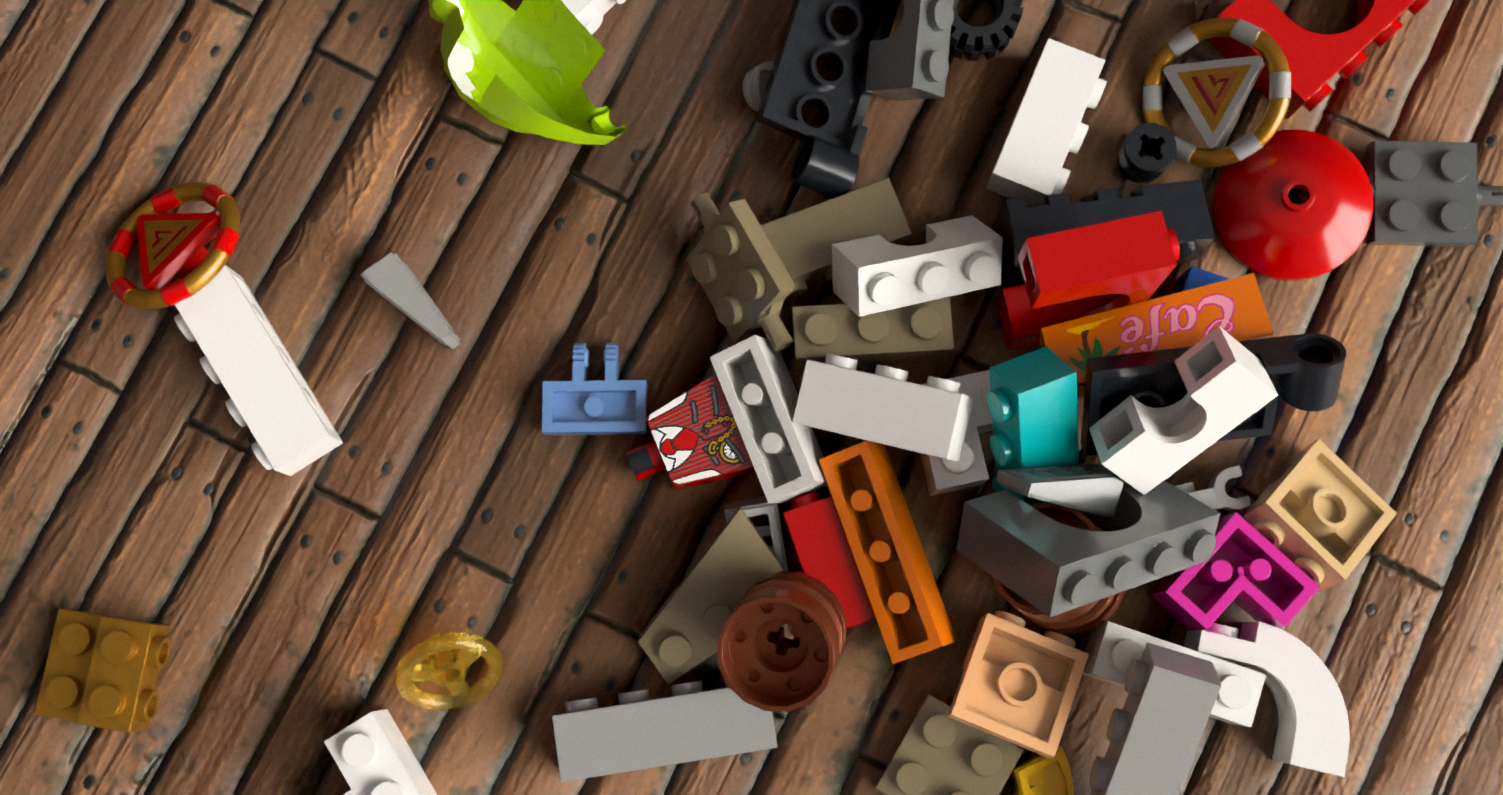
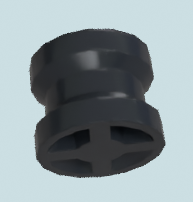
(1138, 163)

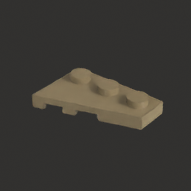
(694, 614)

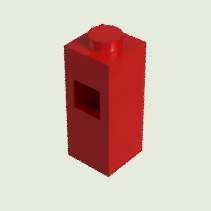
(826, 553)

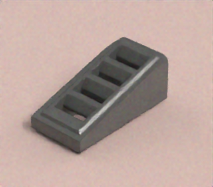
(1073, 486)

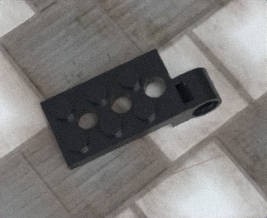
(828, 154)
(1300, 366)

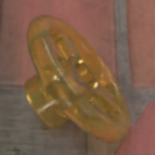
(446, 663)

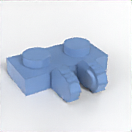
(595, 406)

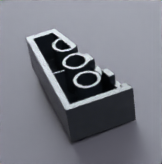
(1180, 202)

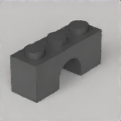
(915, 57)

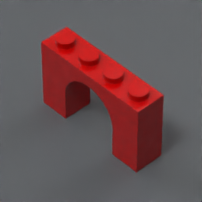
(1311, 55)
(1086, 274)

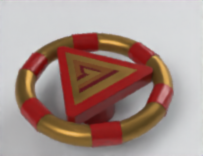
(173, 246)

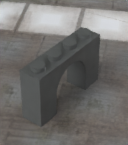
(1070, 566)

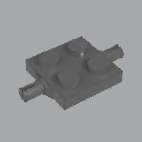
(1426, 193)

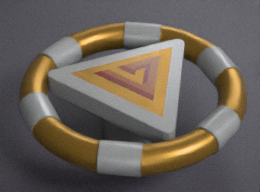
(1218, 89)

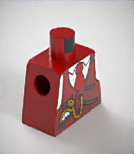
(693, 440)

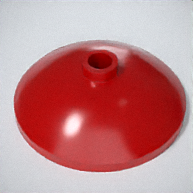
(1286, 238)

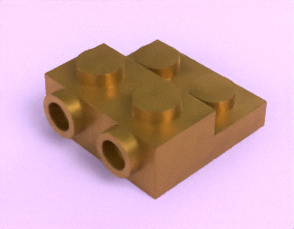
(103, 671)

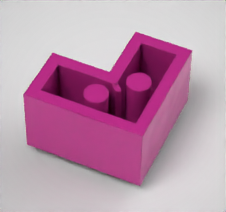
(1239, 570)

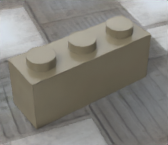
(807, 236)
(884, 338)

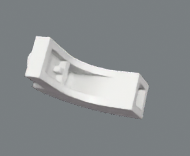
(1308, 700)

